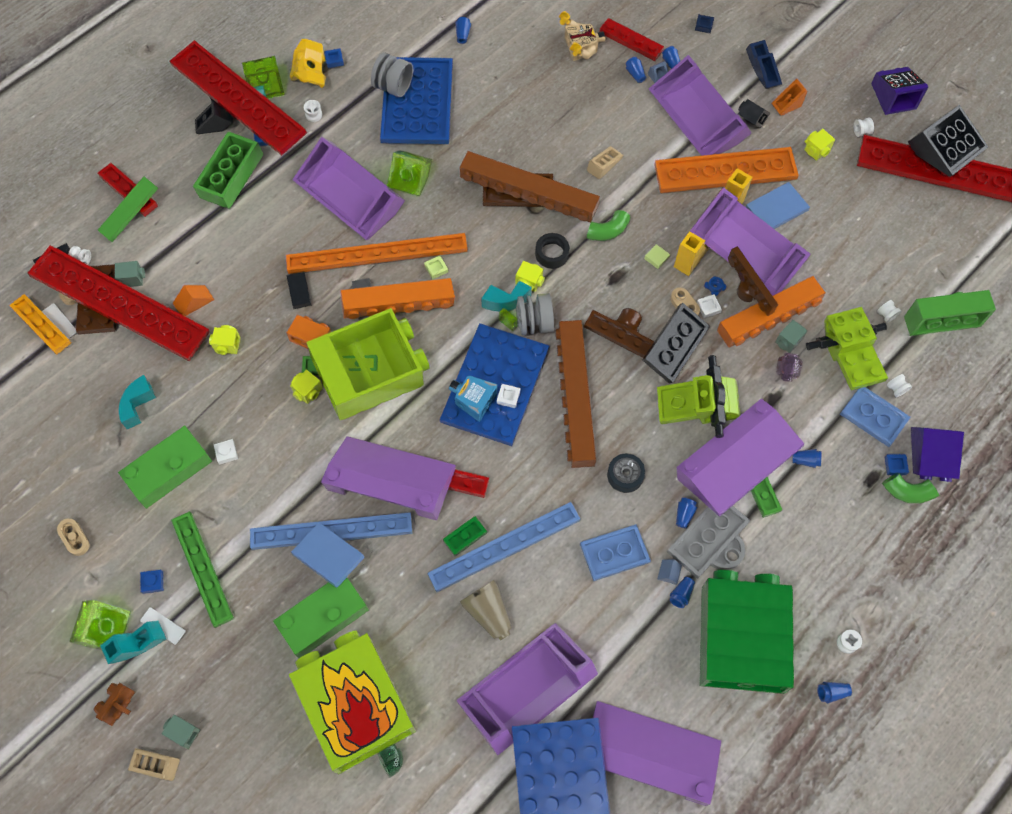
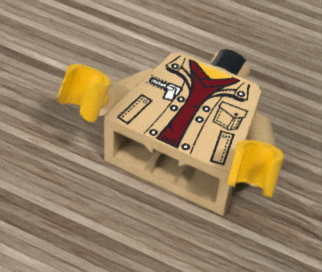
(580, 37)

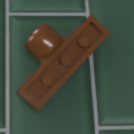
(751, 284)
(621, 331)

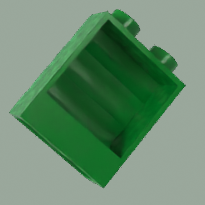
(746, 633)

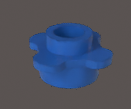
(715, 281)

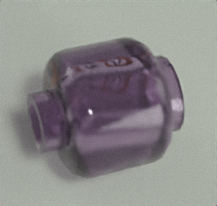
(789, 367)

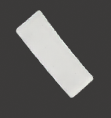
(59, 320)
(171, 630)

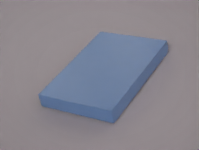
(779, 206)
(875, 416)
(615, 552)
(327, 555)

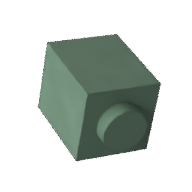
(129, 273)
(791, 336)
(180, 731)

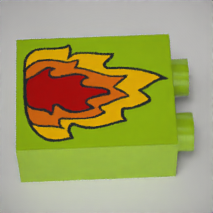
(350, 701)

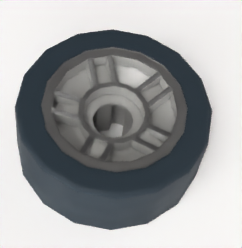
(625, 463)

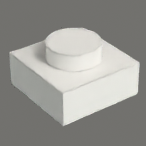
(709, 306)
(508, 396)
(225, 451)

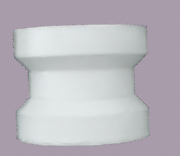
(309, 108)
(863, 127)
(82, 255)
(889, 311)
(899, 385)
(846, 645)

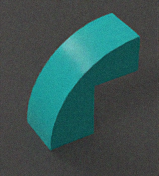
(497, 299)
(135, 394)
(128, 645)

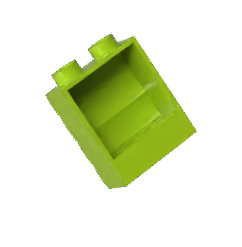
(398, 368)

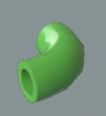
(610, 229)
(910, 492)

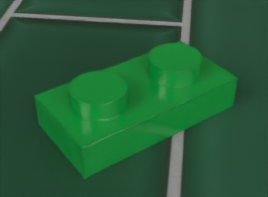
(464, 536)

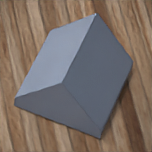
(658, 71)
(669, 571)

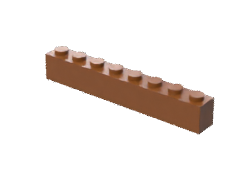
(529, 186)
(576, 392)

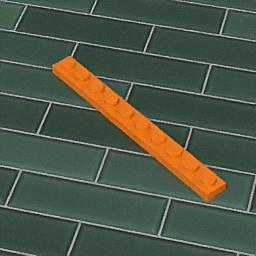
(376, 253)

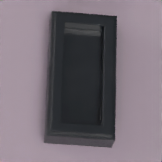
(299, 290)

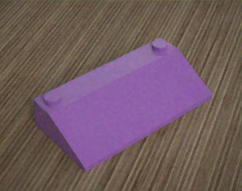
(699, 109)
(347, 189)
(731, 224)
(741, 459)
(389, 476)
(527, 687)
(658, 753)

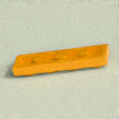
(40, 324)

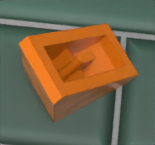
(790, 98)
(192, 298)

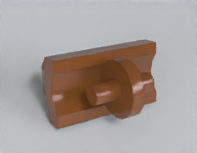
(115, 705)

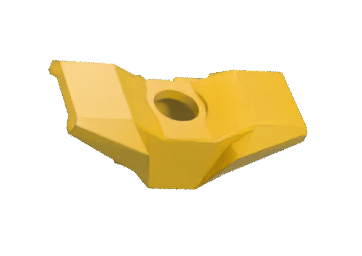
(308, 51)

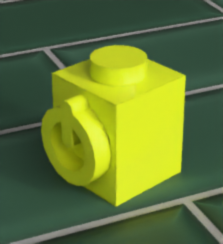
(819, 144)
(530, 274)
(225, 340)
(306, 387)

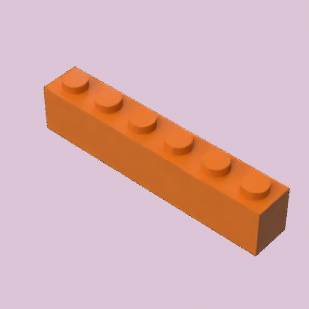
(399, 297)
(754, 320)

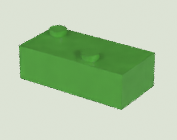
(228, 170)
(949, 312)
(165, 467)
(320, 616)

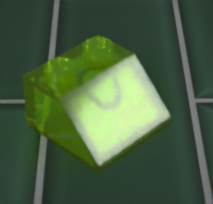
(266, 73)
(408, 172)
(98, 623)

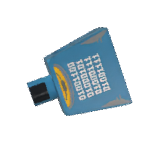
(474, 395)

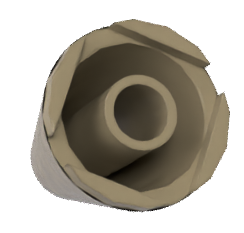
(488, 610)

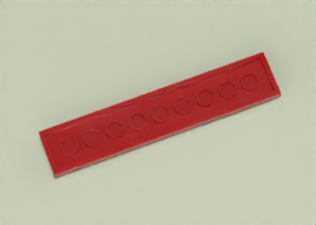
(238, 97)
(902, 161)
(119, 302)

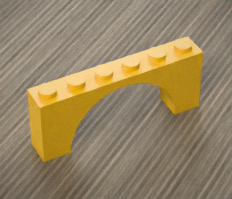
(693, 247)

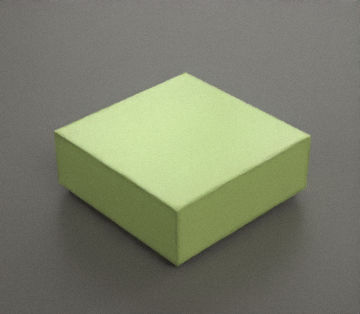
(657, 256)
(436, 267)

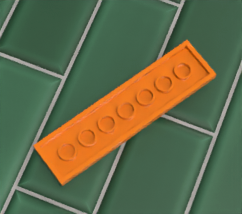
(716, 169)

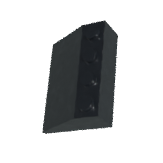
(949, 142)

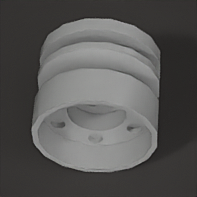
(391, 74)
(535, 314)

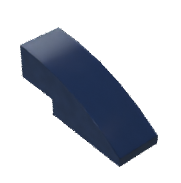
(764, 64)

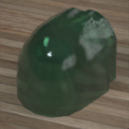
(391, 760)

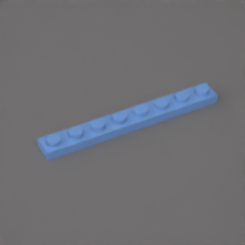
(344, 528)
(503, 547)

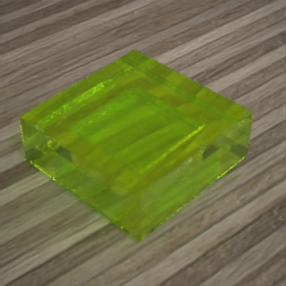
(508, 319)

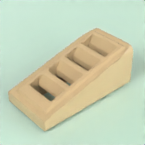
(598, 170)
(166, 770)

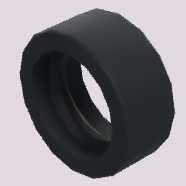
(552, 238)

